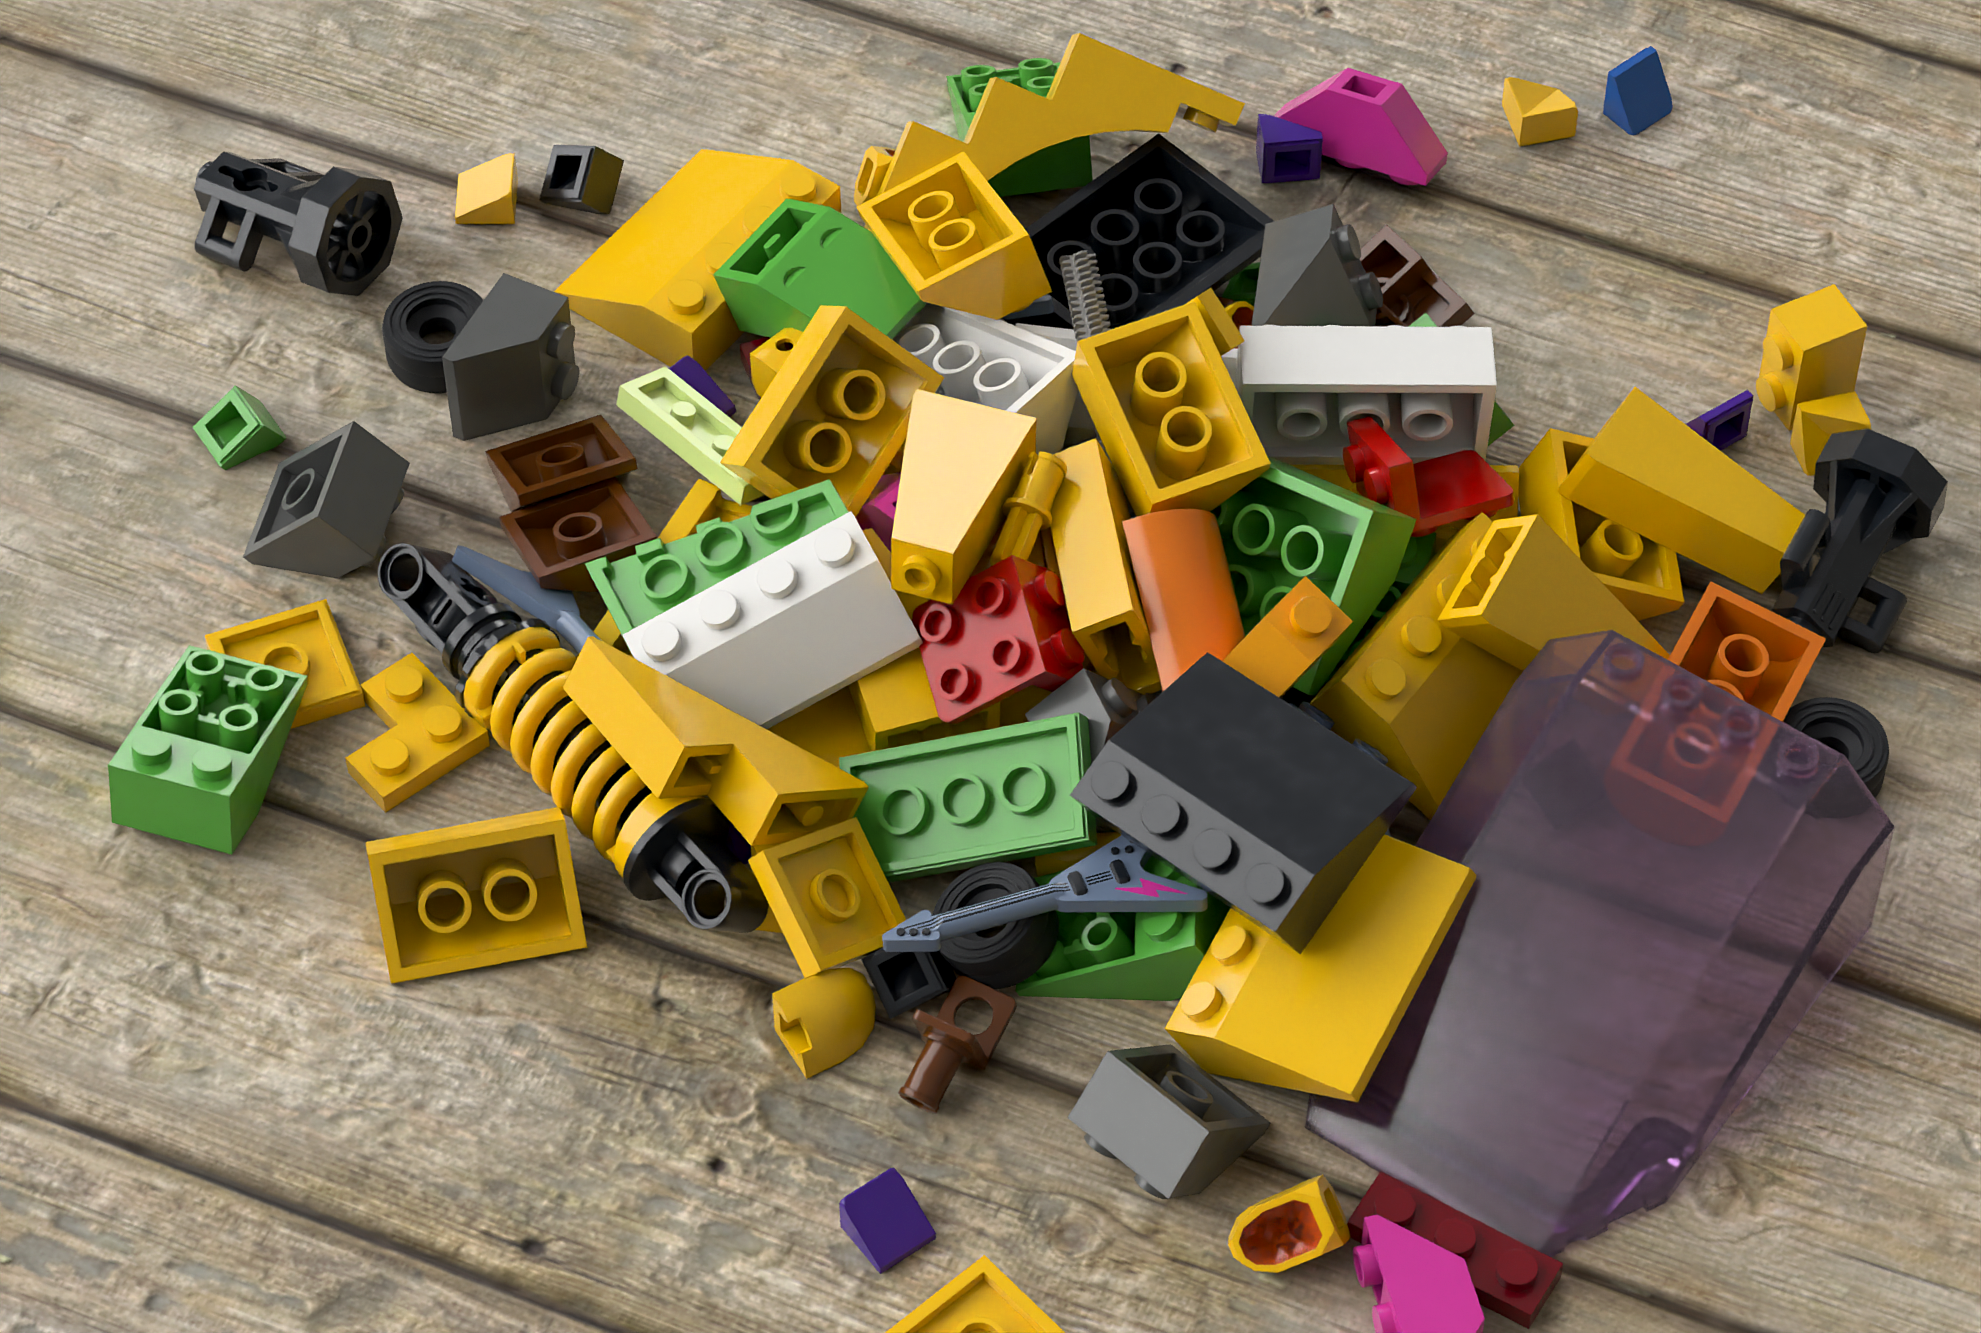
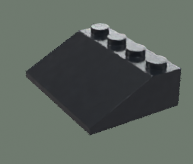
(1157, 234)
(1245, 798)

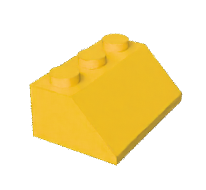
(957, 241)
(831, 411)
(1168, 412)
(1628, 564)
(476, 894)

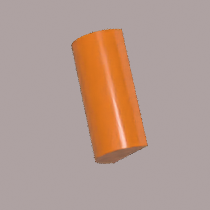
(1184, 588)
(1747, 650)

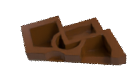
(1409, 284)

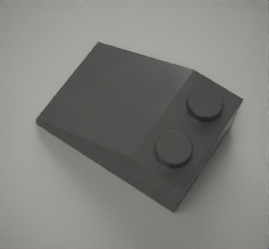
(1314, 274)

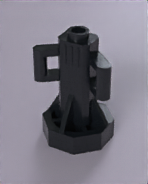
(332, 224)
(1875, 501)

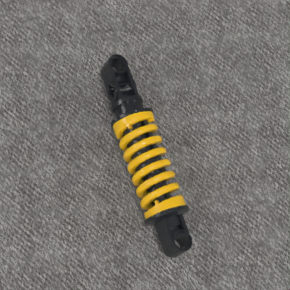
(514, 687)

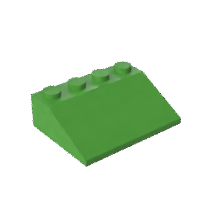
(1305, 526)

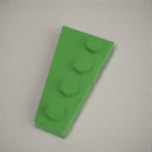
(675, 571)

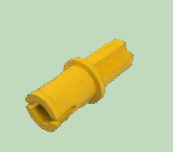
(1030, 506)

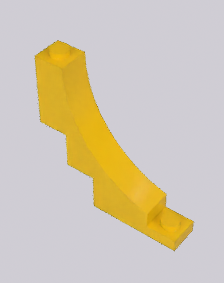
(1090, 94)

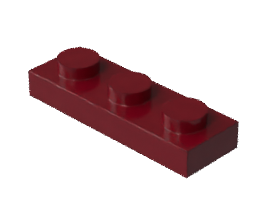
(1503, 1270)

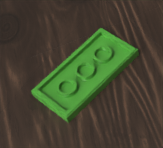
(975, 797)

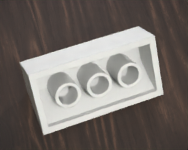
(996, 367)
(1418, 383)
(784, 627)

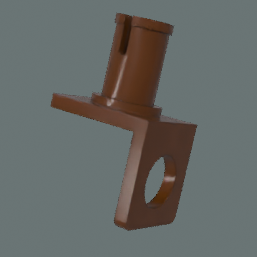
(950, 1045)

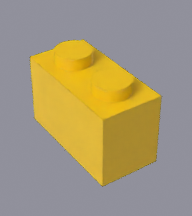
(1810, 352)

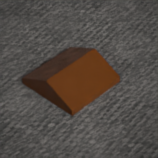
(559, 462)
(576, 529)

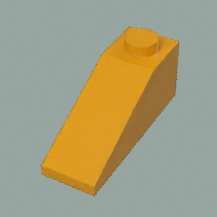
(1289, 639)

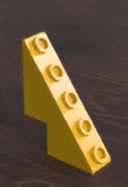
(699, 748)

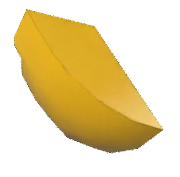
(824, 1018)

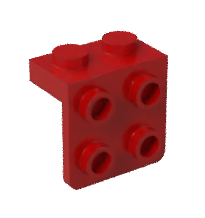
(1429, 490)
(997, 639)

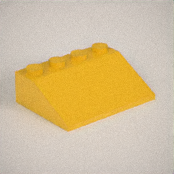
(657, 270)
(1418, 686)
(1331, 1011)

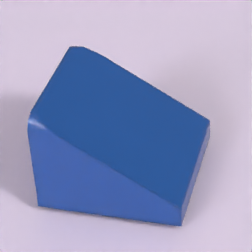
(1637, 92)

